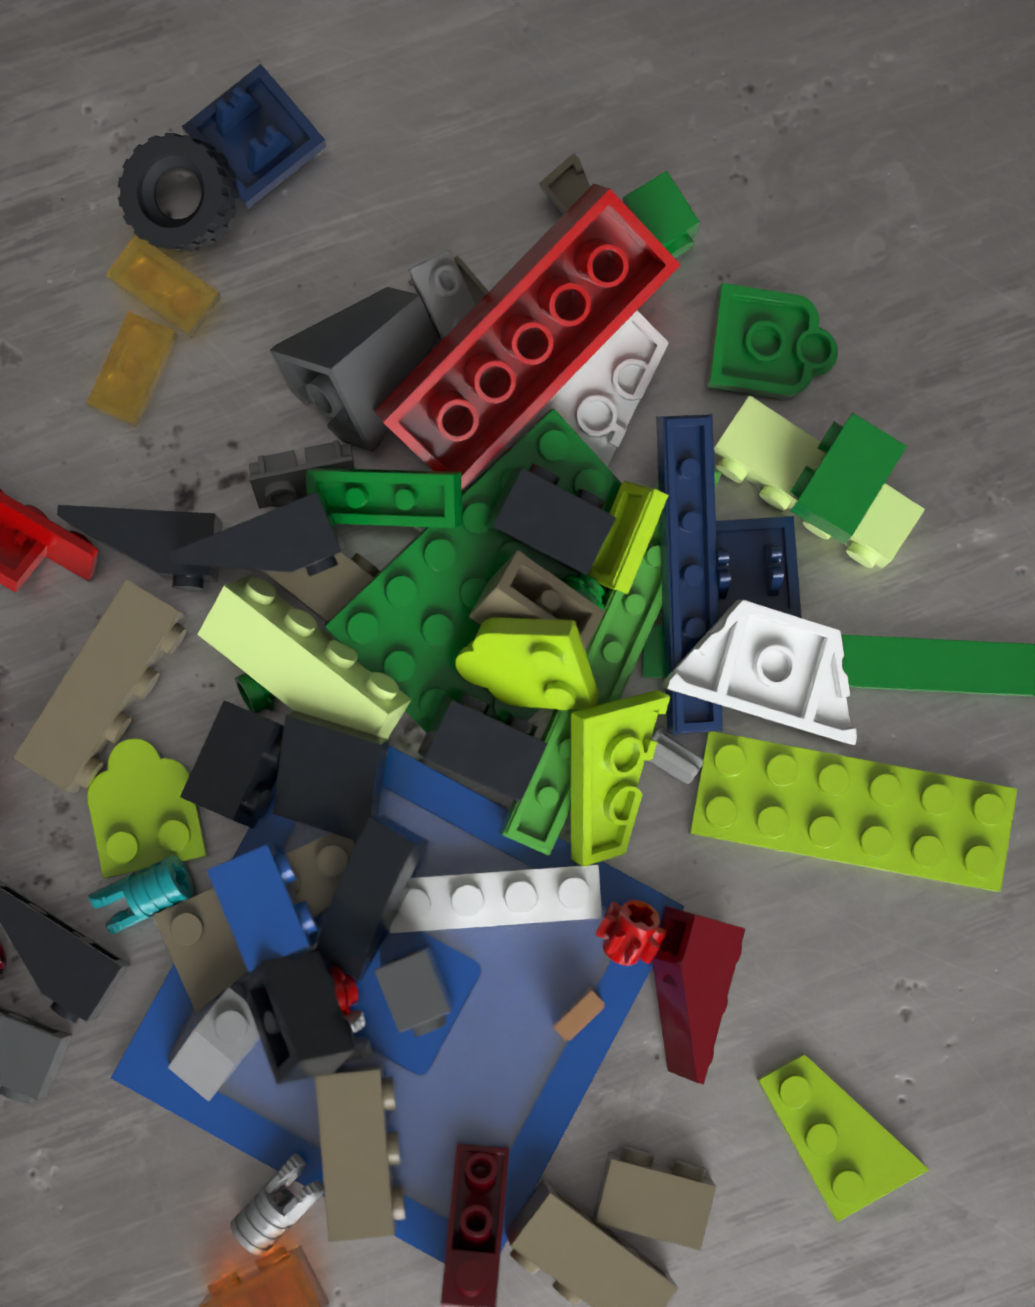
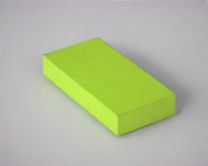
(636, 514)

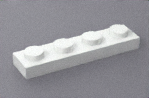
(500, 899)

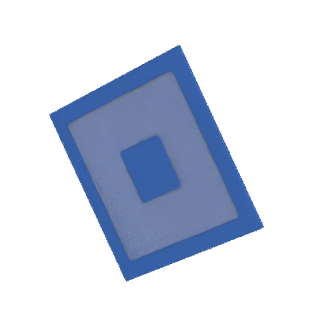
(480, 1079)

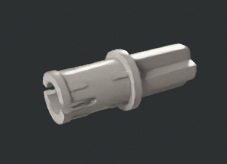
(674, 757)

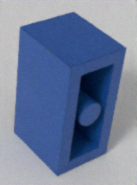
(262, 905)

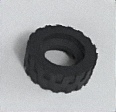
(139, 192)

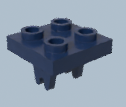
(257, 133)
(758, 564)

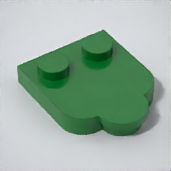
(767, 343)

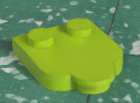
(530, 663)
(140, 811)

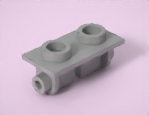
(443, 291)
(280, 481)

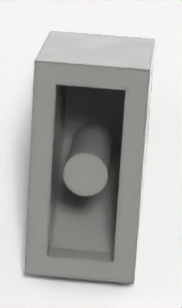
(217, 1044)

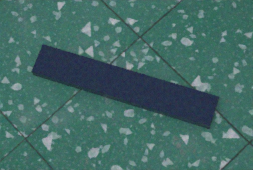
(687, 556)

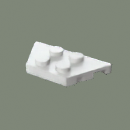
(771, 669)

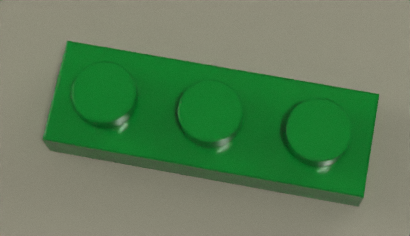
(390, 496)

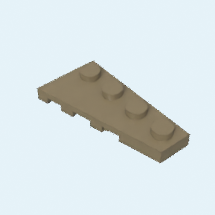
(201, 935)

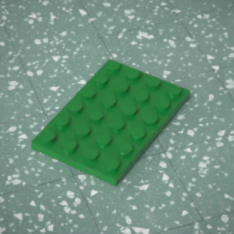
(419, 605)

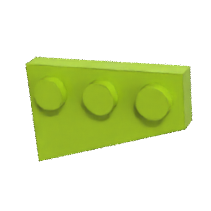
(606, 767)
(837, 1140)

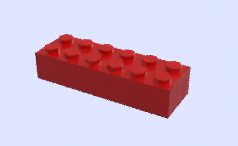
(528, 335)

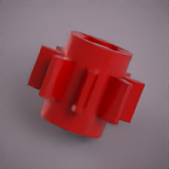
(630, 932)

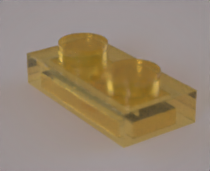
(163, 286)
(132, 369)

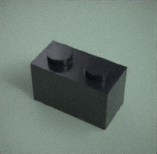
(551, 519)
(482, 746)
(237, 765)
(298, 1017)

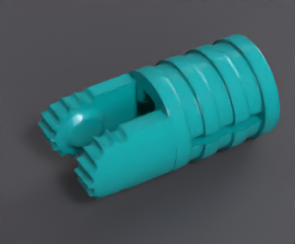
(145, 892)

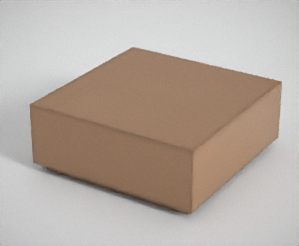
(578, 1014)

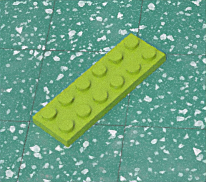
(853, 811)

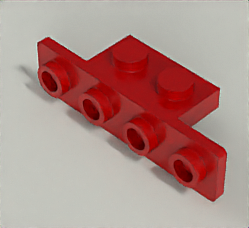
(30, 537)

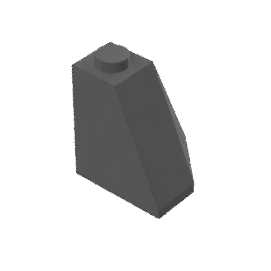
(358, 360)

